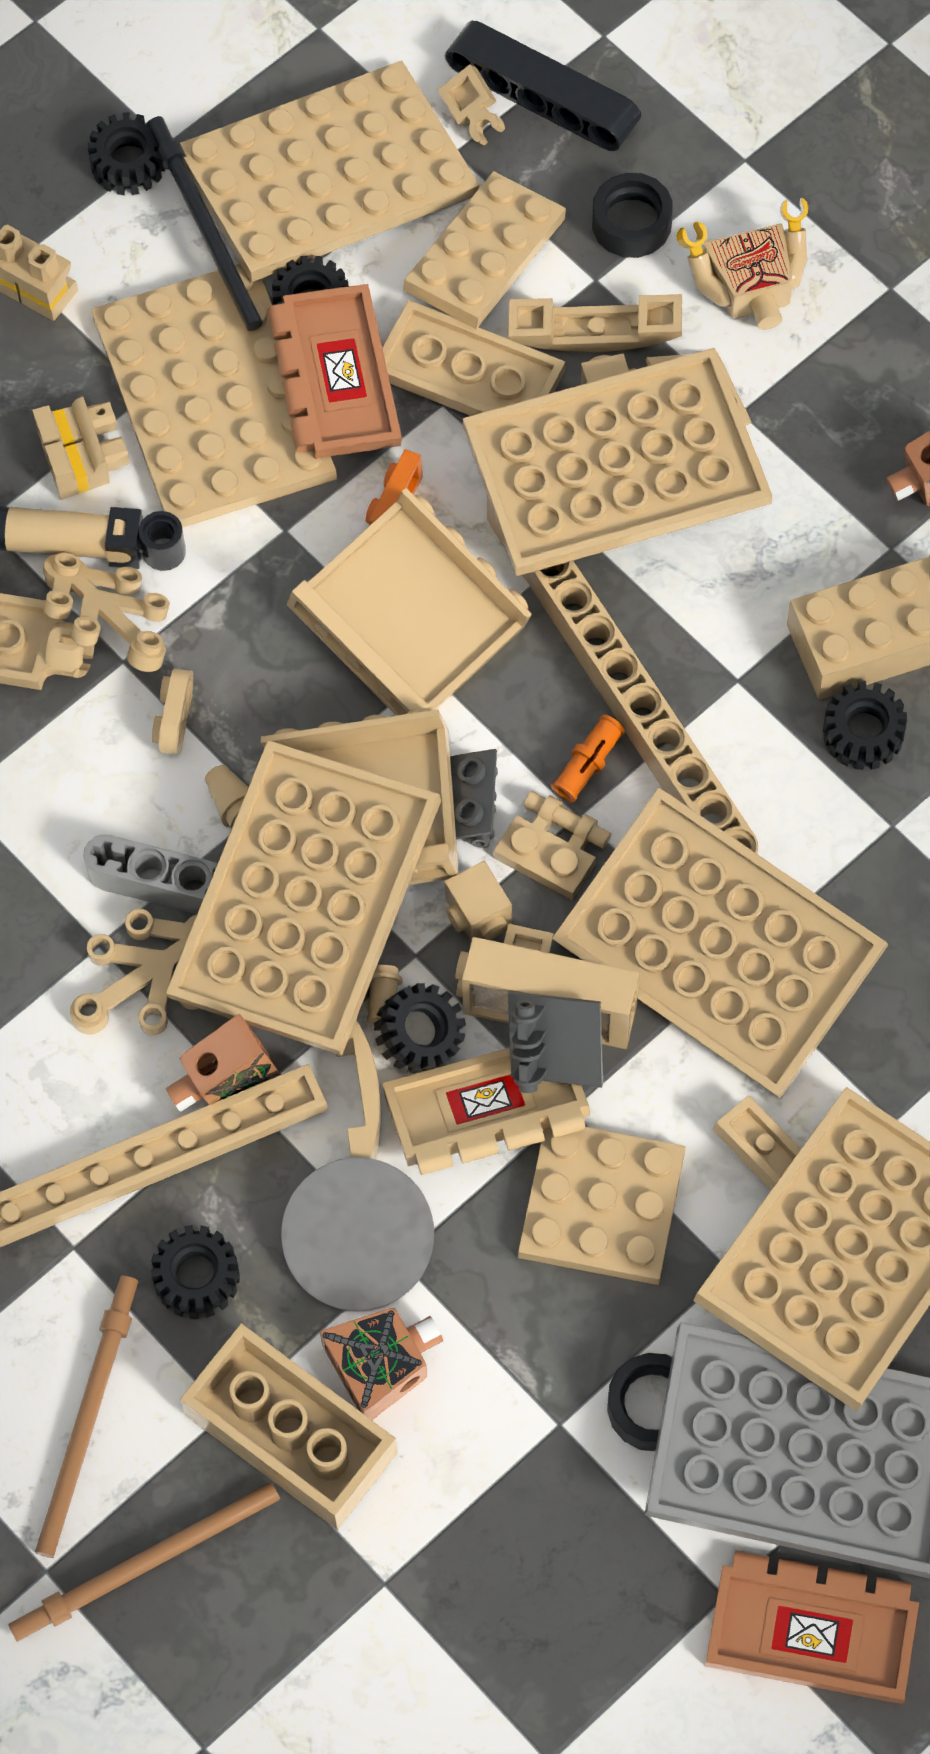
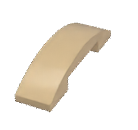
(595, 327)
(365, 1139)

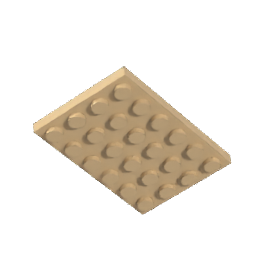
(327, 170)
(206, 398)
(616, 461)
(304, 897)
(721, 941)
(835, 1253)

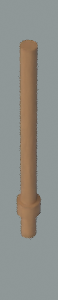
(114, 1326)
(58, 1607)

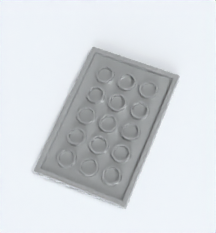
(787, 1463)

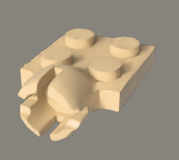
(36, 644)

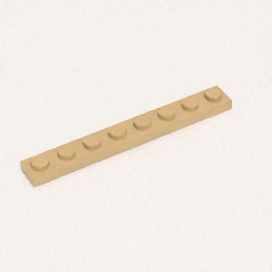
(159, 1153)

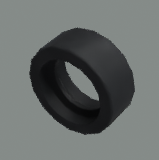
(632, 187)
(625, 1375)

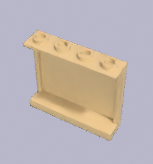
(410, 608)
(402, 748)

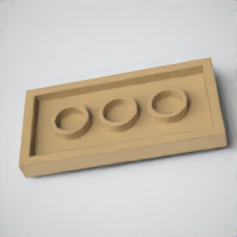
(484, 249)
(464, 364)

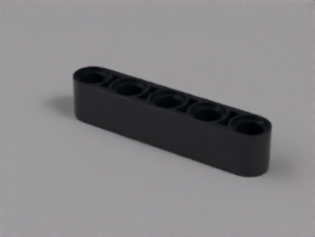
(545, 86)

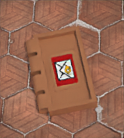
(334, 372)
(813, 1631)

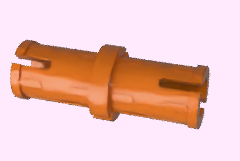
(588, 758)

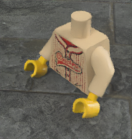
(750, 269)

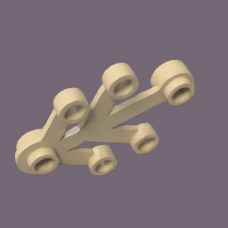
(69, 574)
(152, 965)

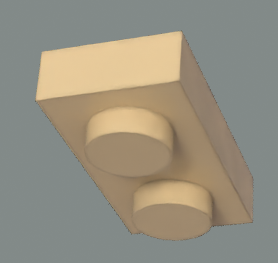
(757, 1141)

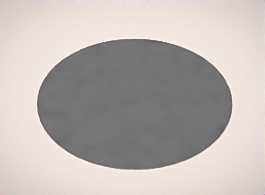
(357, 1234)

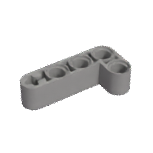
(134, 858)

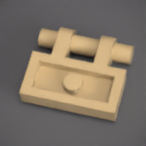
(546, 857)

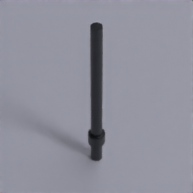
(171, 156)

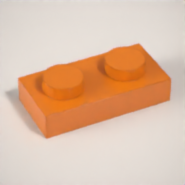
(400, 475)

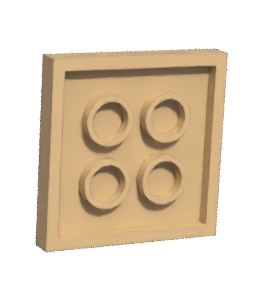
(602, 1203)

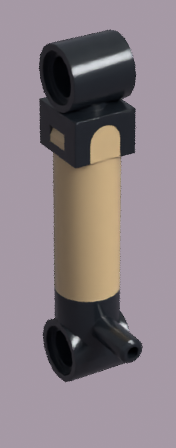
(116, 537)

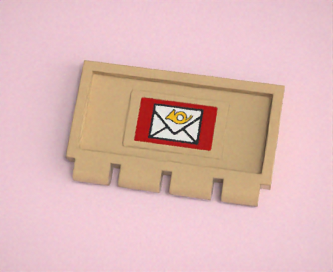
(475, 1106)

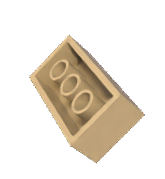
(864, 628)
(289, 1426)

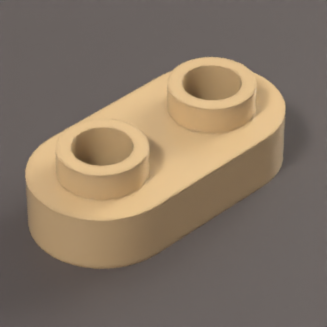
(177, 696)

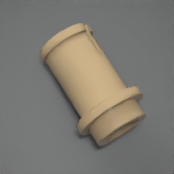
(382, 987)

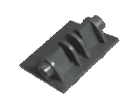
(474, 795)
(554, 1040)

